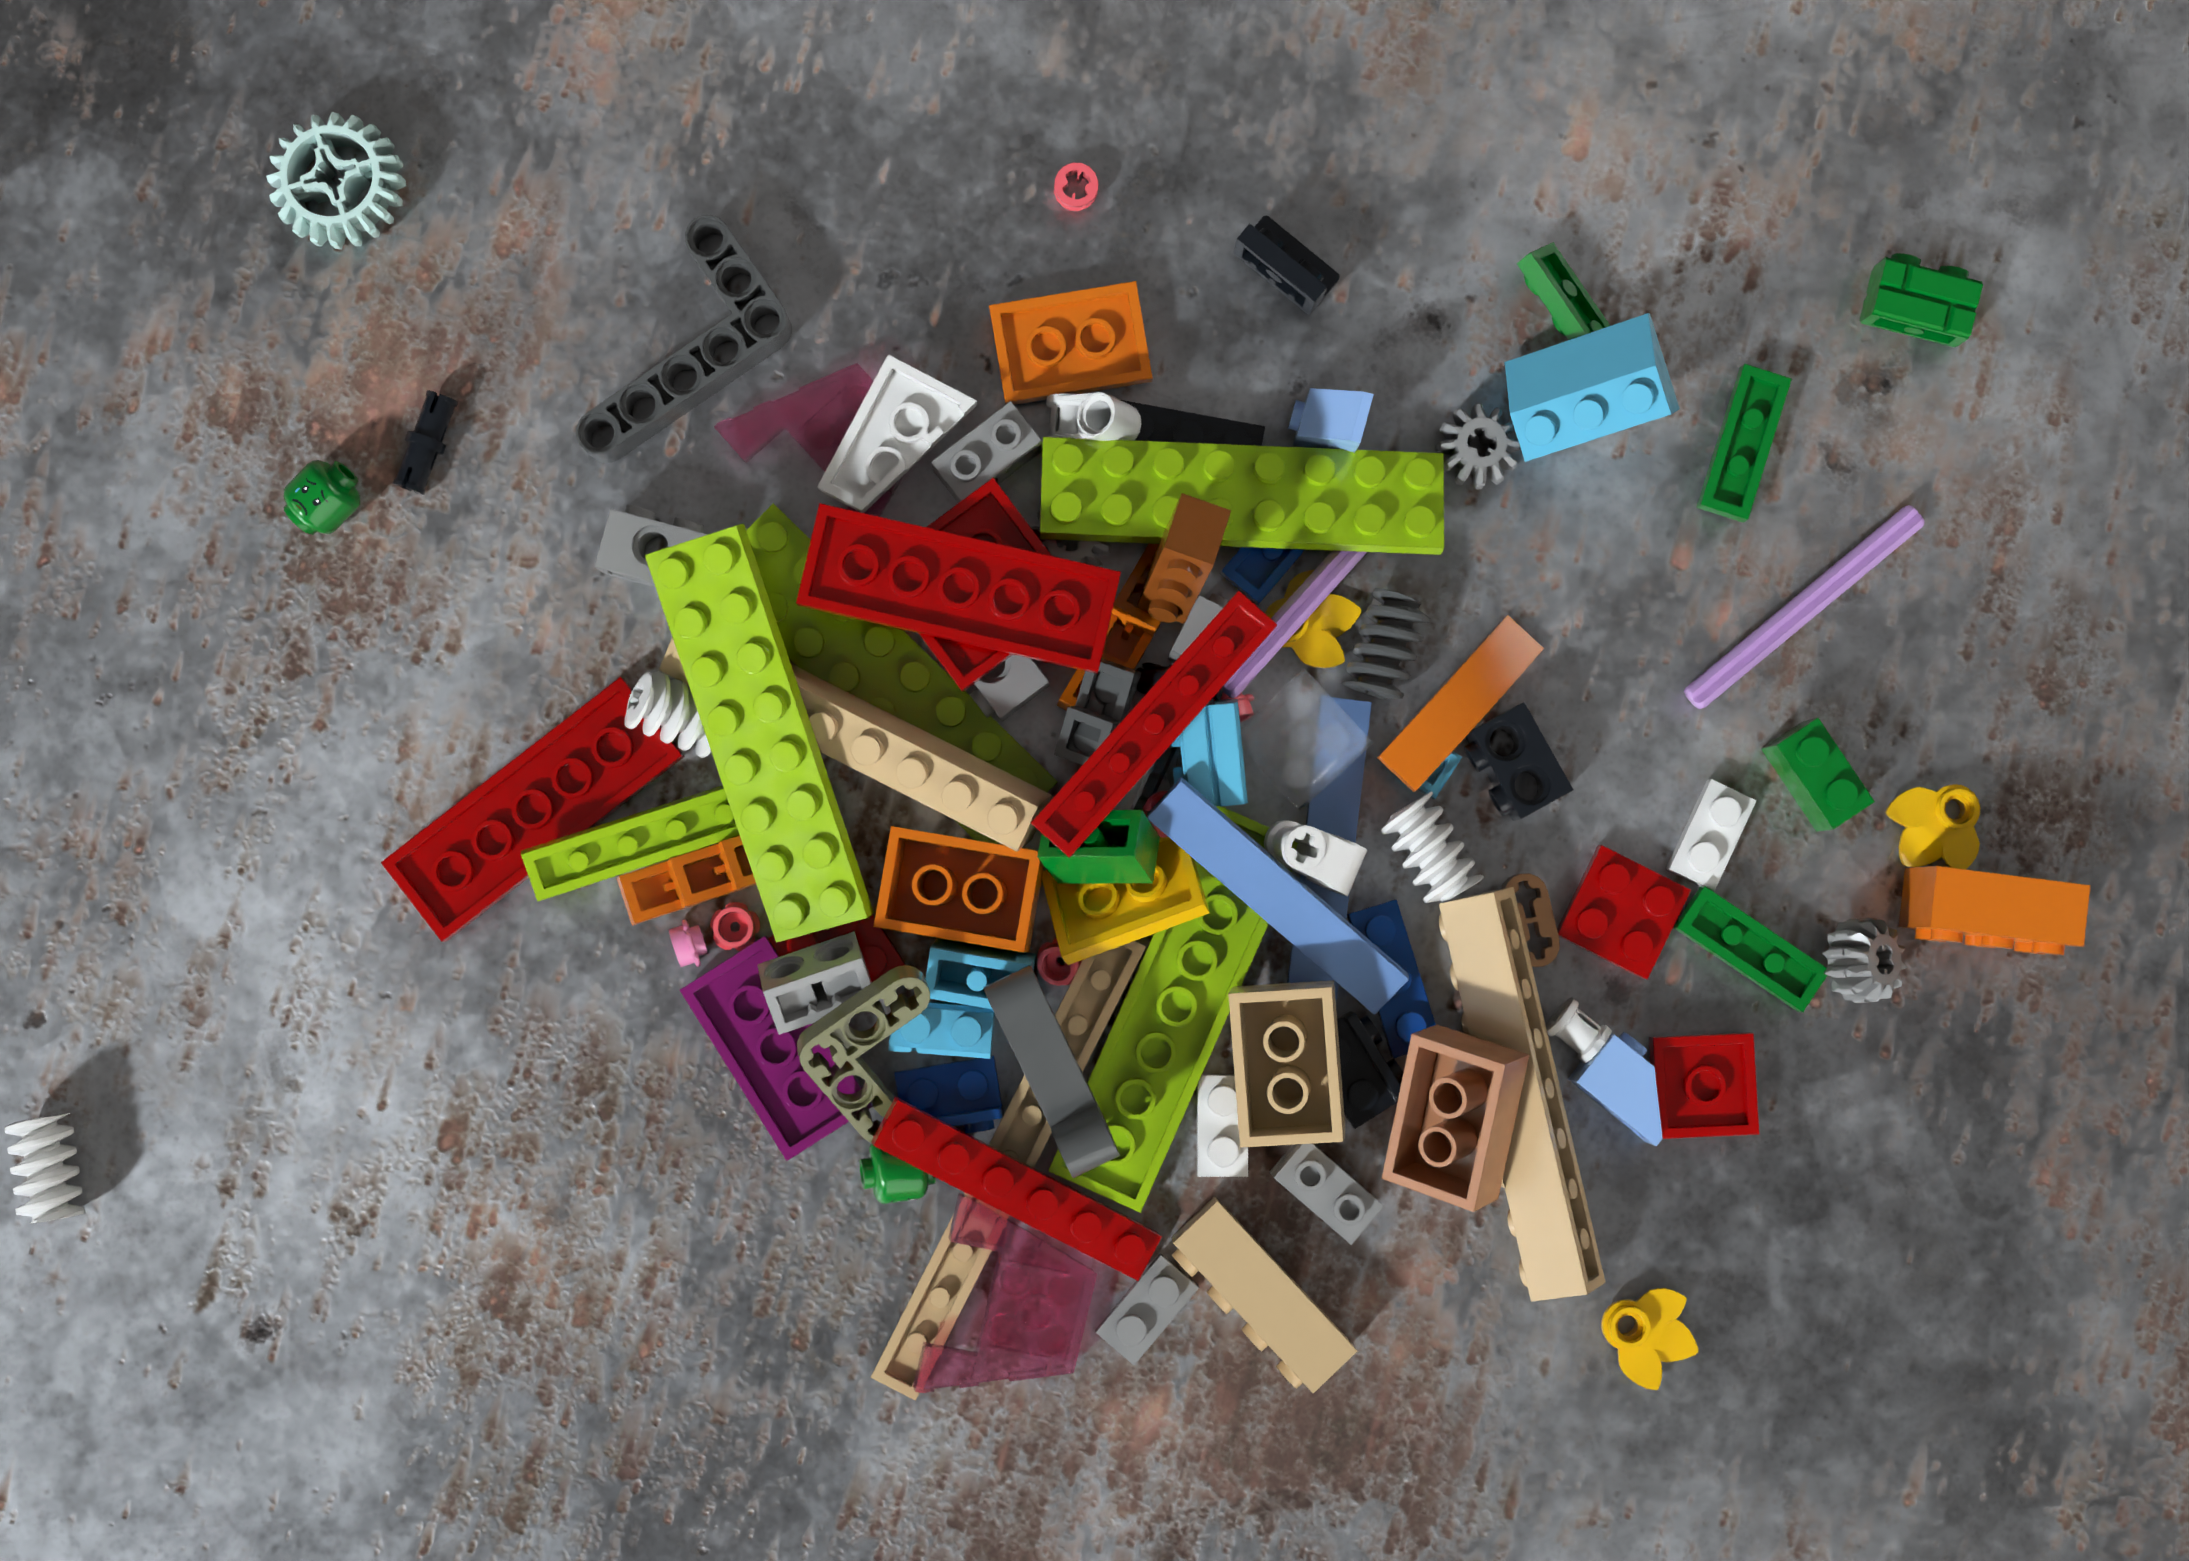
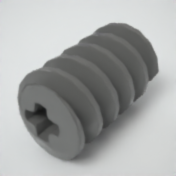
(1386, 646)

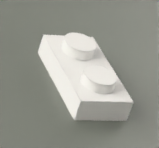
(1710, 834)
(1218, 1129)

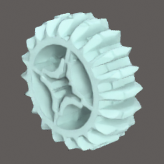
(297, 188)

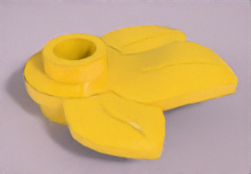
(1316, 638)
(1931, 832)
(1654, 1337)

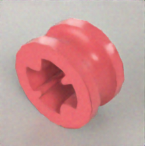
(1061, 184)

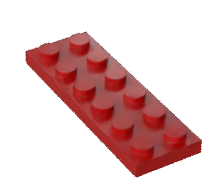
(958, 588)
(545, 793)

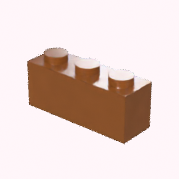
(1183, 559)

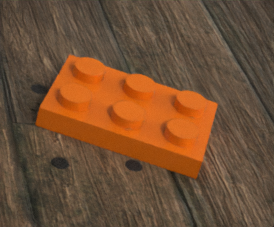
(1071, 343)

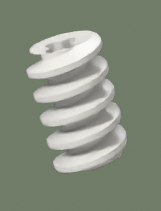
(666, 705)
(1431, 850)
(44, 1169)

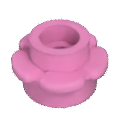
(688, 943)

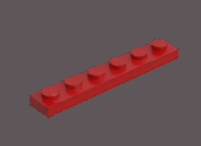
(1154, 724)
(1016, 1188)

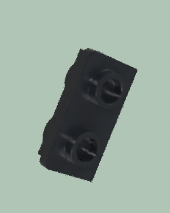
(1286, 263)
(1367, 1079)

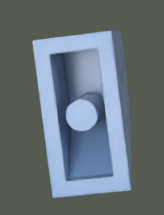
(1330, 419)
(1623, 1085)

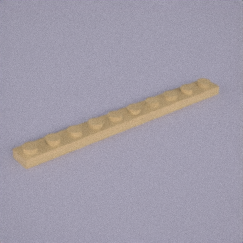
(1021, 1135)

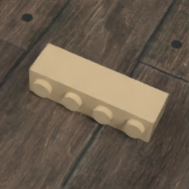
(1263, 1295)

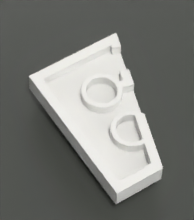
(891, 432)

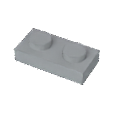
(1147, 1309)

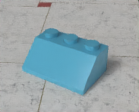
(1589, 387)

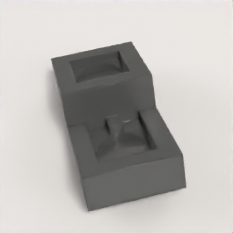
(1099, 709)

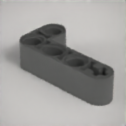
(1052, 1071)

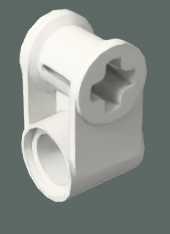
(1088, 416)
(1319, 854)

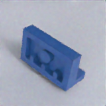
(955, 1092)

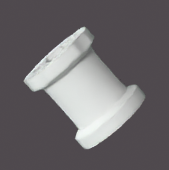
(1578, 1030)

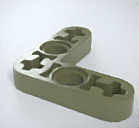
(849, 1044)

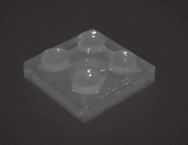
(1302, 739)

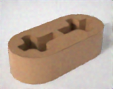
(1541, 917)

